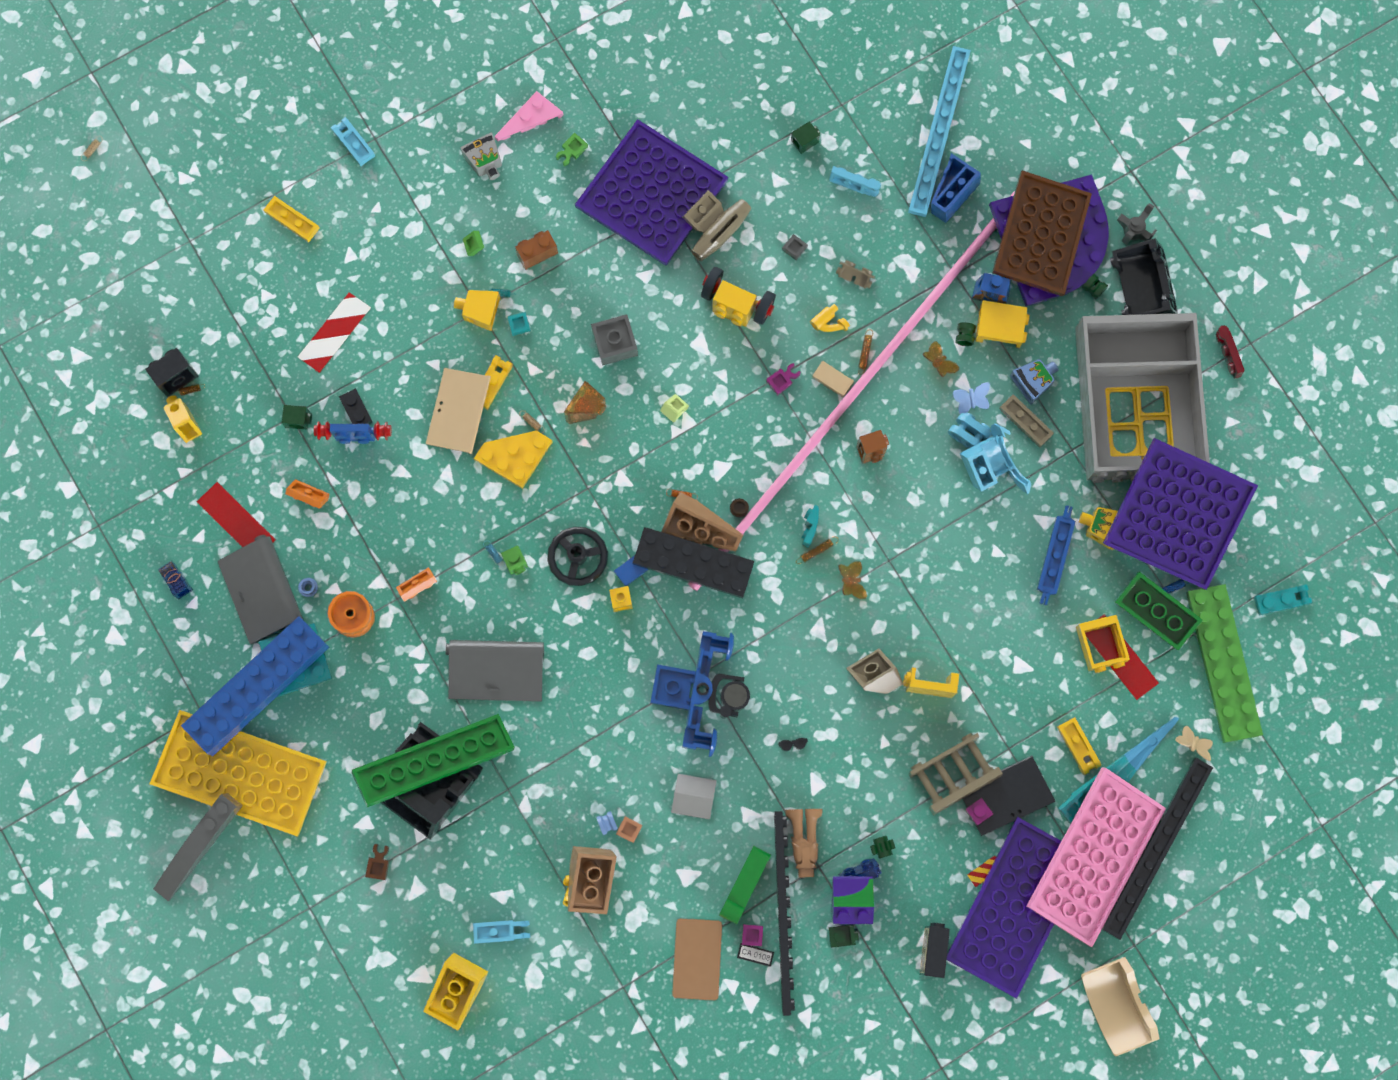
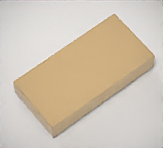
(832, 379)

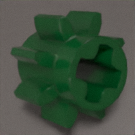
(882, 847)

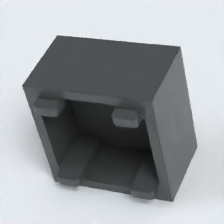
(614, 339)

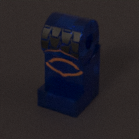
(175, 580)

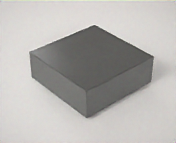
(795, 247)

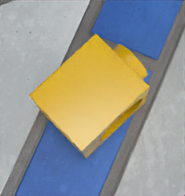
(620, 599)

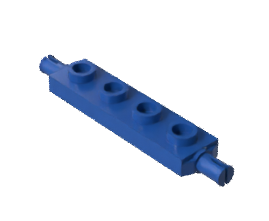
(1056, 555)

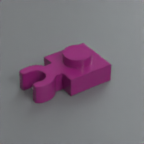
(781, 380)

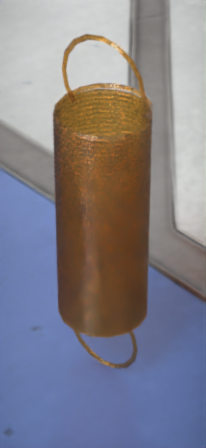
(190, 389)

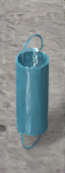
(493, 552)

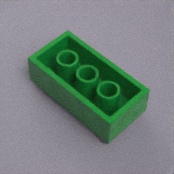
(1158, 611)

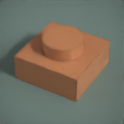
(629, 829)

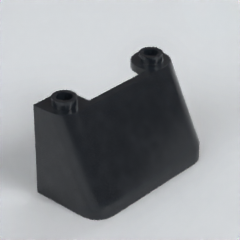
(1145, 279)

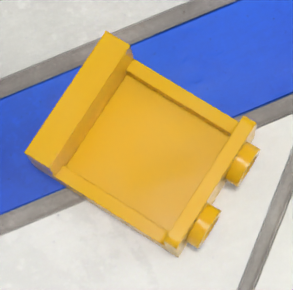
(1002, 323)
(931, 688)

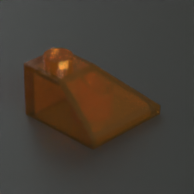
(585, 405)

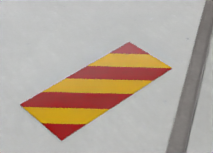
(979, 874)

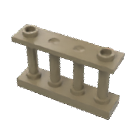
(955, 793)

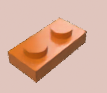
(307, 494)
(416, 584)

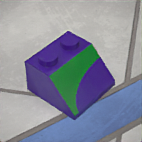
(852, 900)

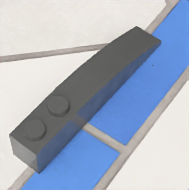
(197, 845)

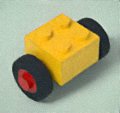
(735, 302)

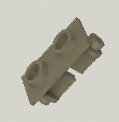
(862, 276)

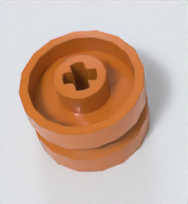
(341, 608)

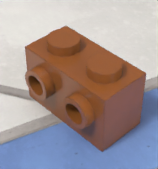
(536, 249)
(872, 446)

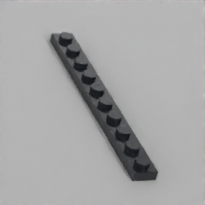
(1157, 848)
(784, 921)

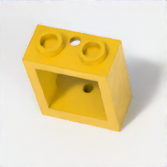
(1111, 621)

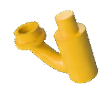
(820, 321)

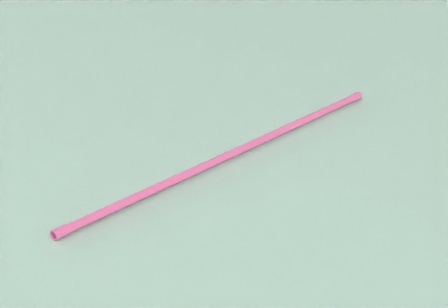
(863, 381)

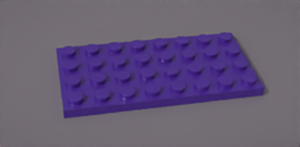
(999, 932)

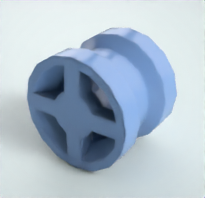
(607, 823)

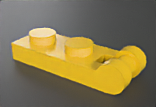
(496, 379)
(1079, 745)

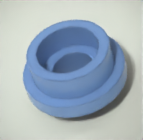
(308, 581)

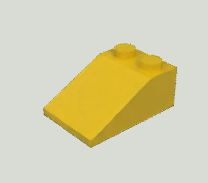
(455, 991)

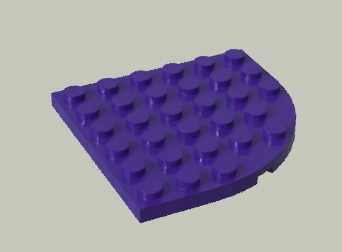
(1091, 245)

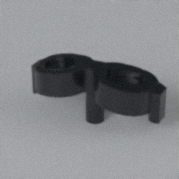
(799, 744)

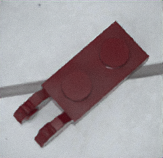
(1230, 350)

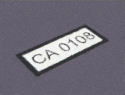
(755, 954)

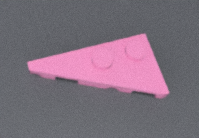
(532, 113)

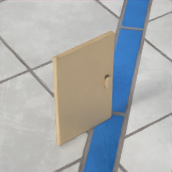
(458, 417)

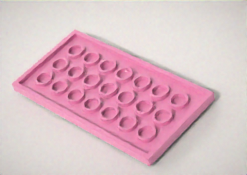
(1096, 857)

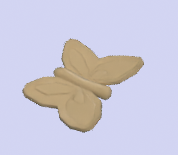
(1189, 740)

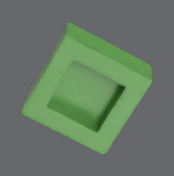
(473, 243)

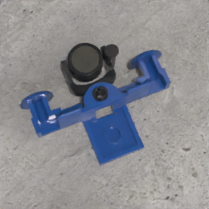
(673, 689)

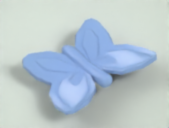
(973, 398)

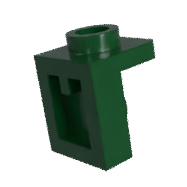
(843, 936)

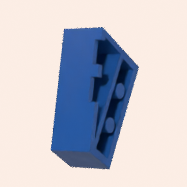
(954, 189)

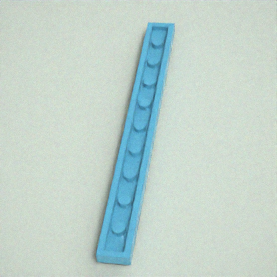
(939, 131)

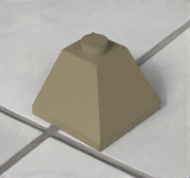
(876, 673)

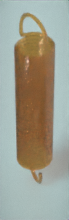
(865, 351)
(817, 550)

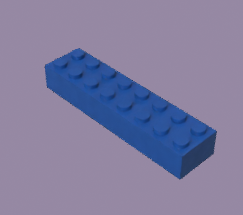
(255, 686)

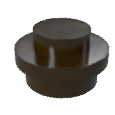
(739, 508)

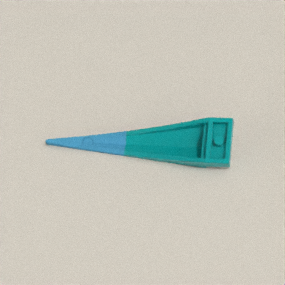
(1123, 767)

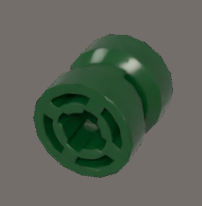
(1099, 287)
(965, 334)

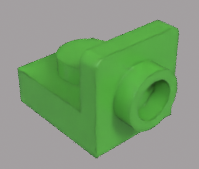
(514, 560)

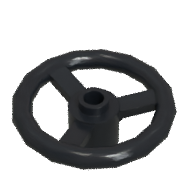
(575, 548)

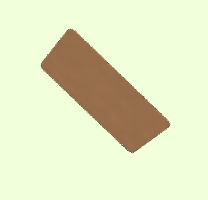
(697, 959)

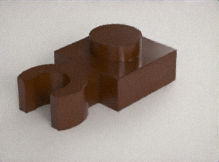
(378, 867)

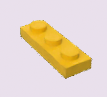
(291, 219)

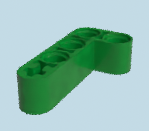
(745, 885)

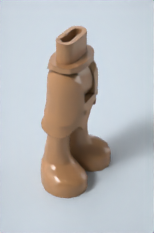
(804, 850)

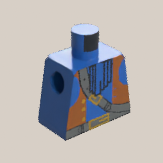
(992, 288)

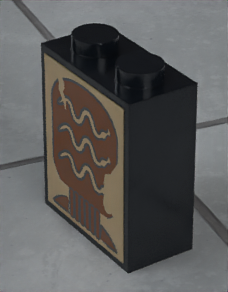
(934, 950)

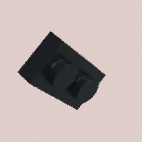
(355, 407)

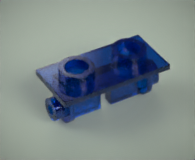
(867, 868)

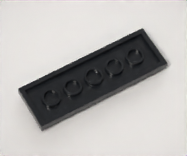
(693, 562)

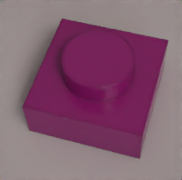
(979, 812)
(752, 935)

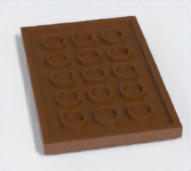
(1042, 233)

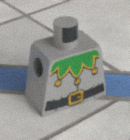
(483, 156)

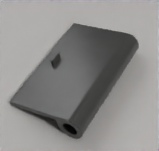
(259, 589)
(495, 670)

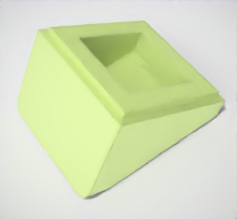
(674, 408)

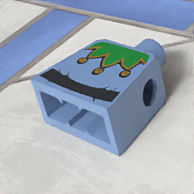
(1034, 379)

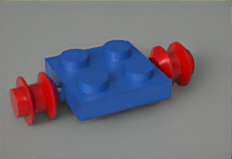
(352, 432)

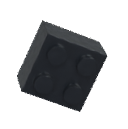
(171, 372)

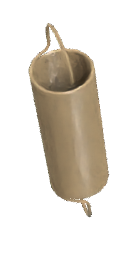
(92, 147)
(531, 421)

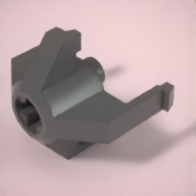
(1135, 227)

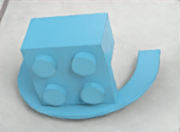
(991, 460)

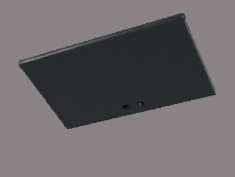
(1017, 789)

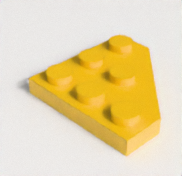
(514, 456)

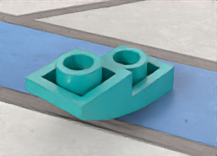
(812, 517)

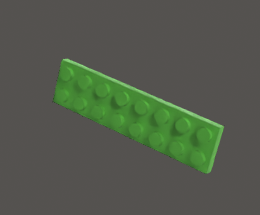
(1225, 664)

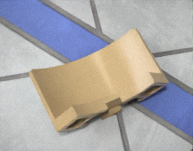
(1117, 1007)

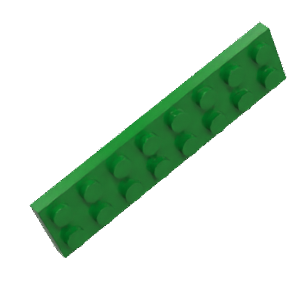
(432, 760)

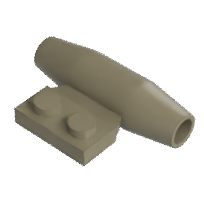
(714, 223)

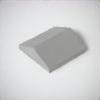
(693, 796)

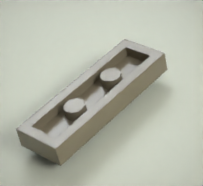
(1026, 421)

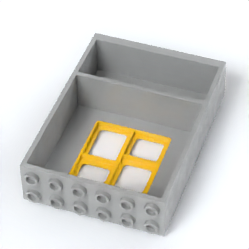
(1139, 357)

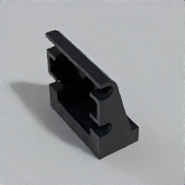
(431, 804)

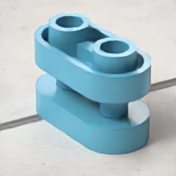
(968, 422)

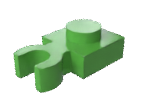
(572, 148)

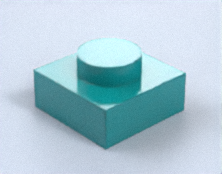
(519, 323)

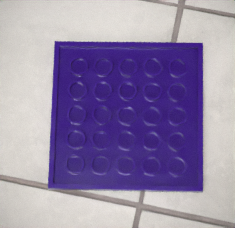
(648, 191)
(1180, 514)

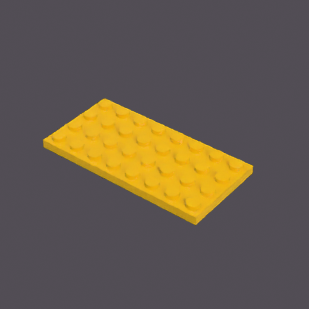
(263, 776)

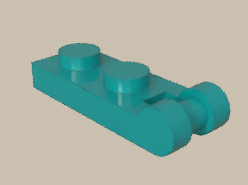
(1282, 600)

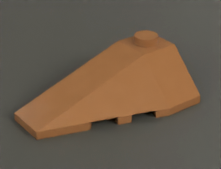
(697, 523)

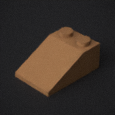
(590, 879)

